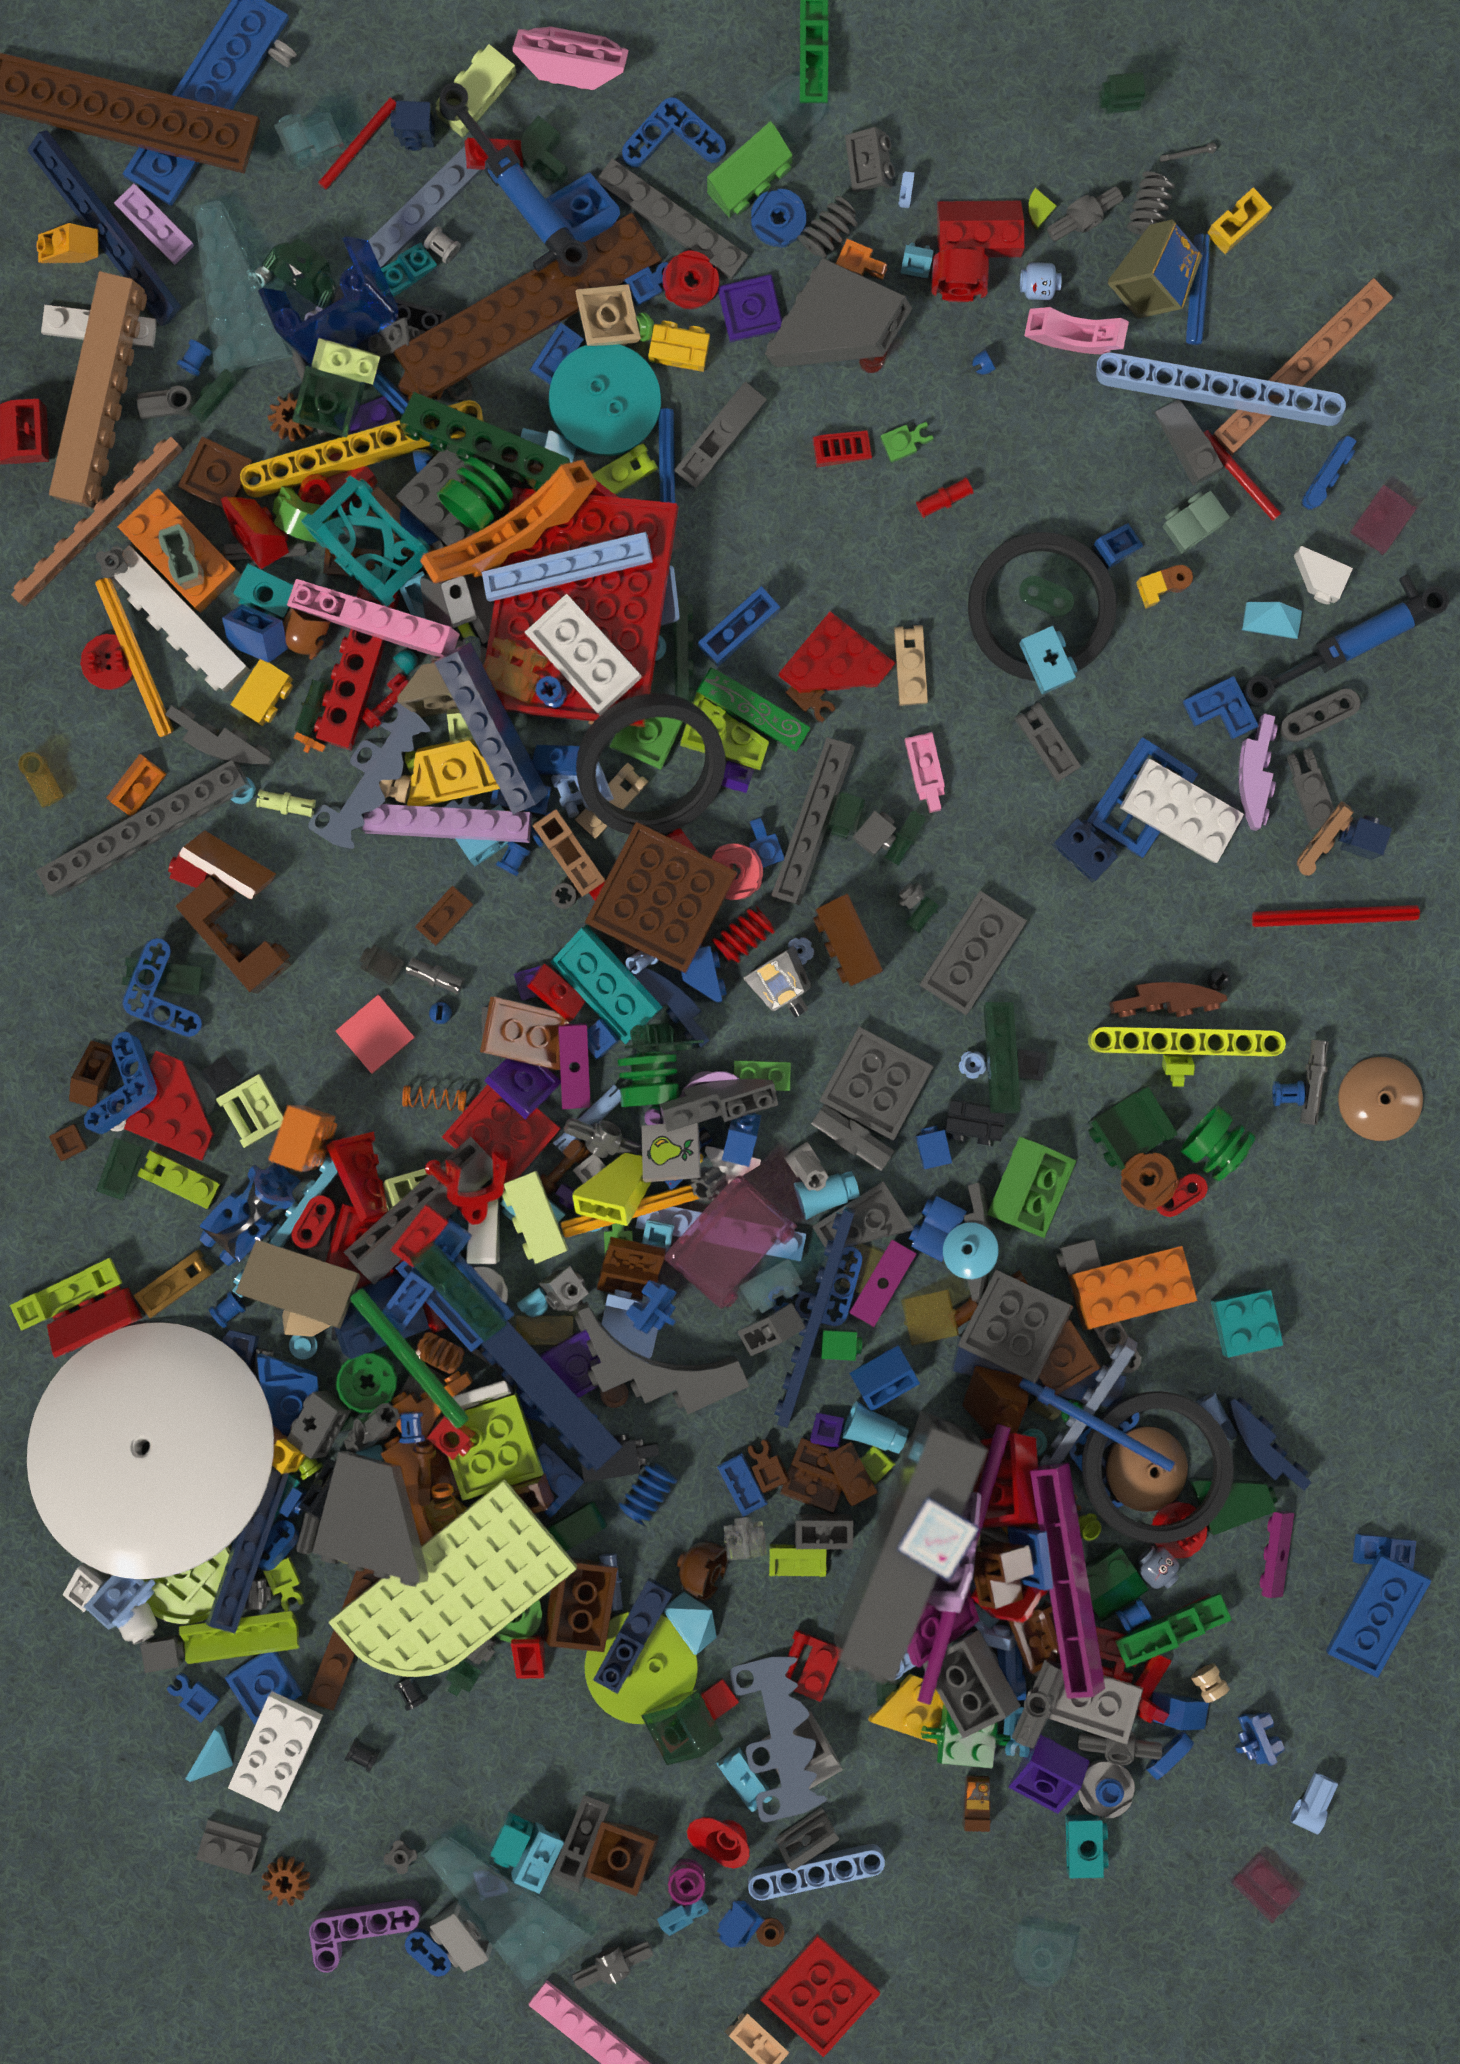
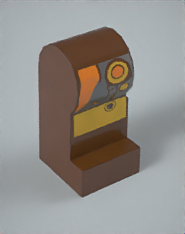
(976, 1804)

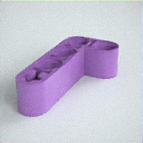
(367, 1927)

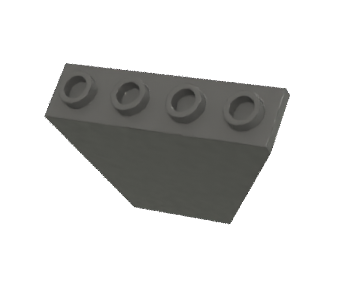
(838, 319)
(370, 1521)

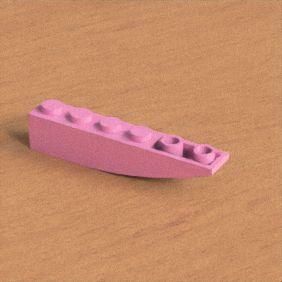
(373, 619)

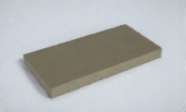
(298, 1283)

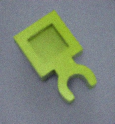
(283, 1580)

